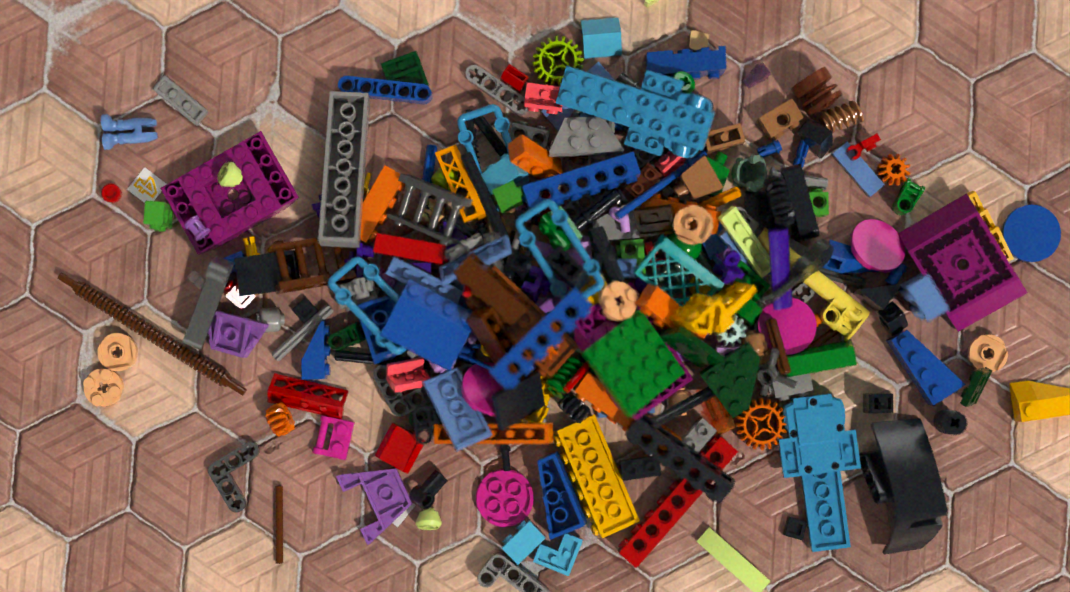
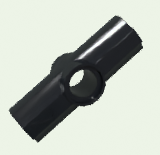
(605, 255)

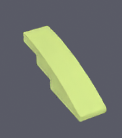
(733, 561)

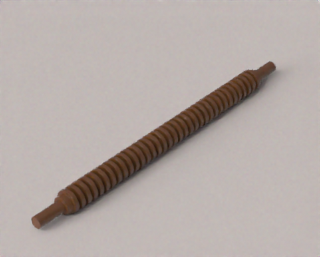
(152, 333)

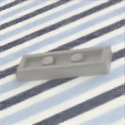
(180, 100)

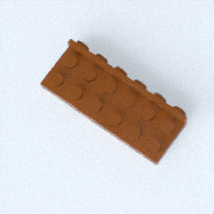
(525, 324)

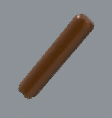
(776, 342)

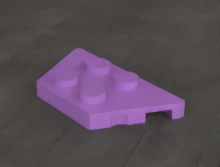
(235, 334)

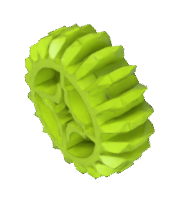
(566, 47)

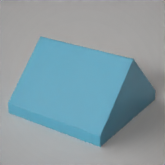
(601, 38)

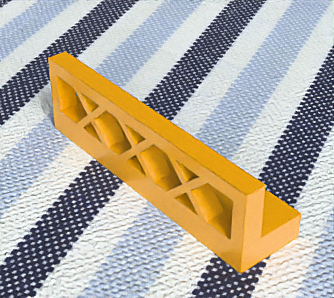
(464, 177)

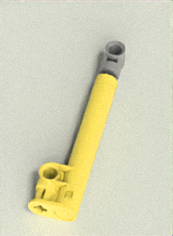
(847, 312)

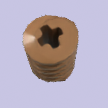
(841, 115)

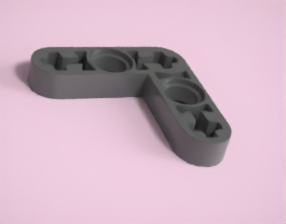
(226, 475)

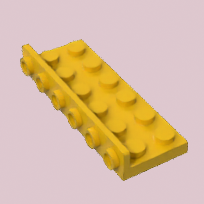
(595, 477)

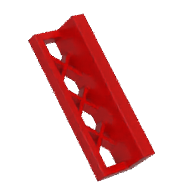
(305, 399)

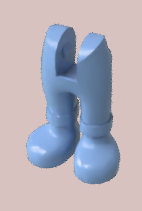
(135, 124)

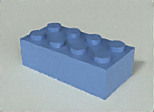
(923, 296)

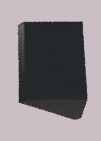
(877, 297)

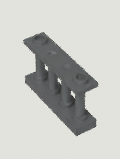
(442, 196)

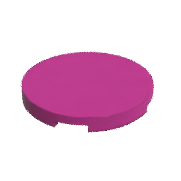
(877, 245)
(795, 324)
(478, 388)
(504, 498)

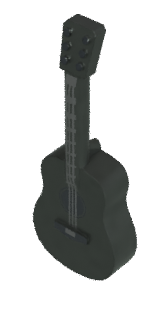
(805, 266)

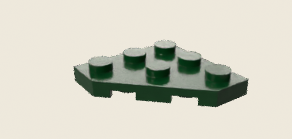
(734, 378)

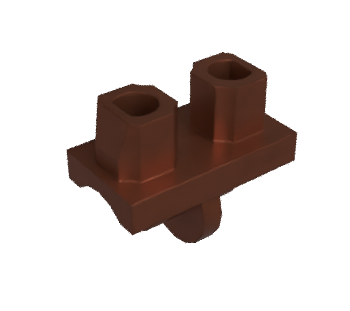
(646, 180)

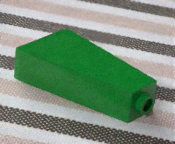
(822, 358)

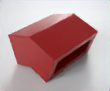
(514, 78)

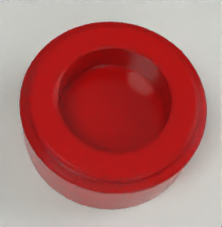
(111, 193)

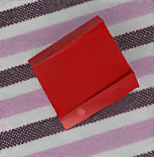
(399, 448)

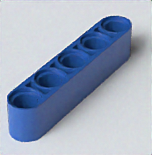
(395, 87)

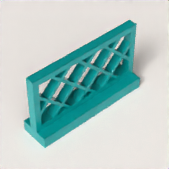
(685, 260)

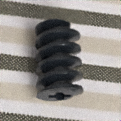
(950, 422)

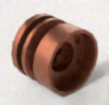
(816, 91)

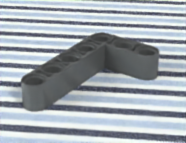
(217, 277)
(400, 397)

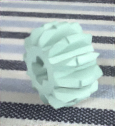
(734, 335)

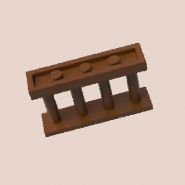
(305, 280)

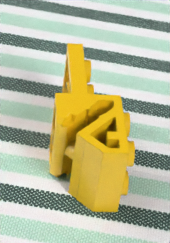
(713, 312)

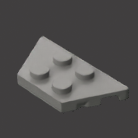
(585, 137)

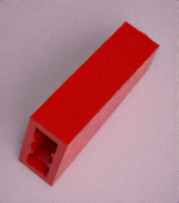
(410, 249)

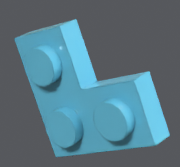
(561, 559)

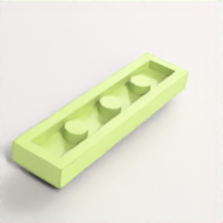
(746, 241)

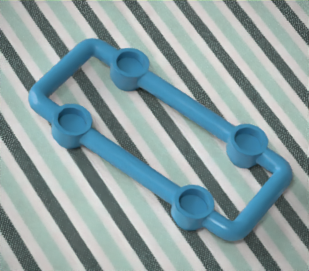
(501, 125)
(560, 218)
(343, 297)

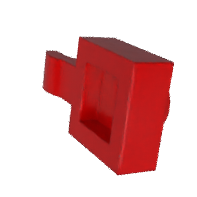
(867, 144)

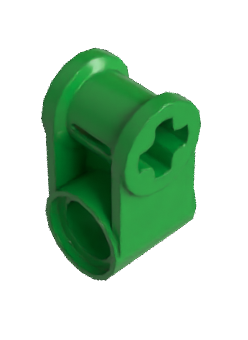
(909, 194)

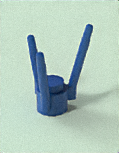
(467, 355)

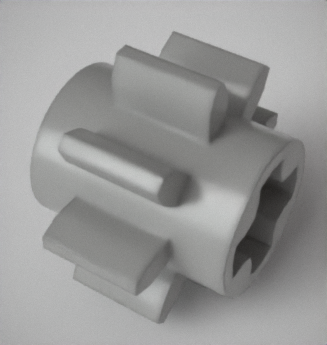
(360, 288)

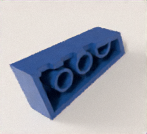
(698, 64)
(926, 371)
(560, 500)

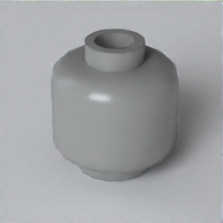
(272, 317)

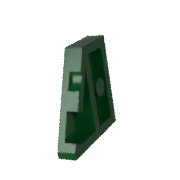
(405, 69)

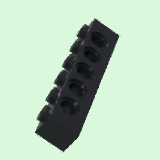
(707, 470)

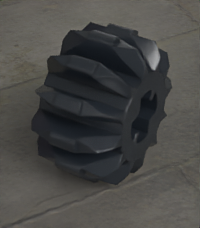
(574, 407)

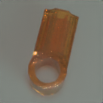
(720, 417)

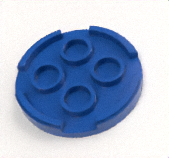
(1031, 233)

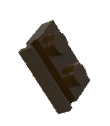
(655, 220)

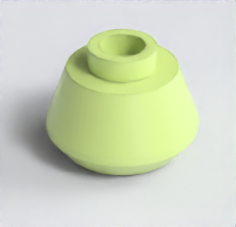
(229, 175)
(428, 519)

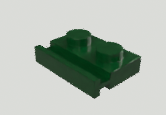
(978, 381)

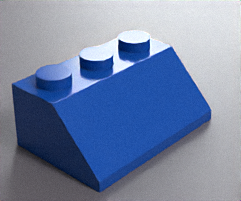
(379, 312)

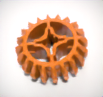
(756, 431)

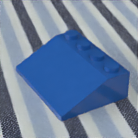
(428, 325)

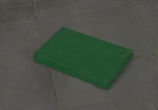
(691, 347)

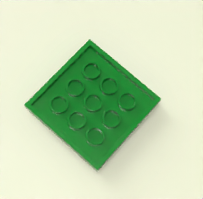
(633, 363)

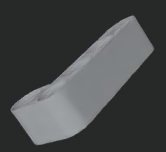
(503, 571)

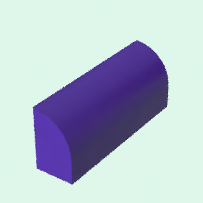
(780, 264)

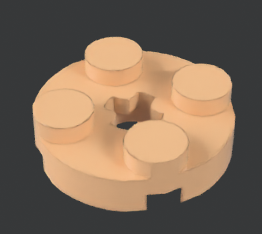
(683, 229)
(627, 296)
(997, 349)
(128, 355)
(114, 388)

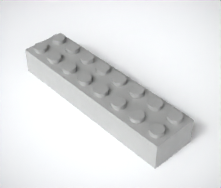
(344, 169)

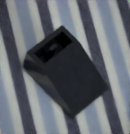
(261, 272)

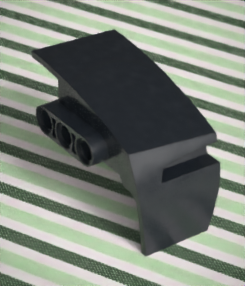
(907, 482)

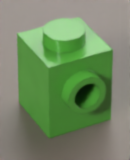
(508, 196)

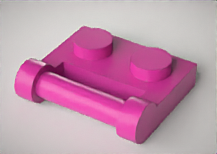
(340, 437)

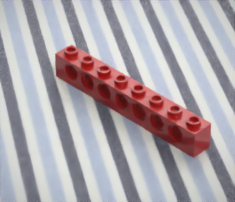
(650, 541)

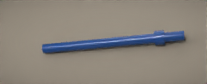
(658, 186)

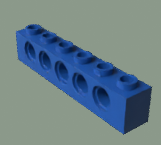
(625, 162)
(572, 300)

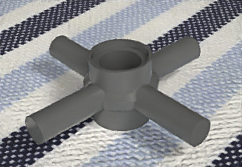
(770, 373)

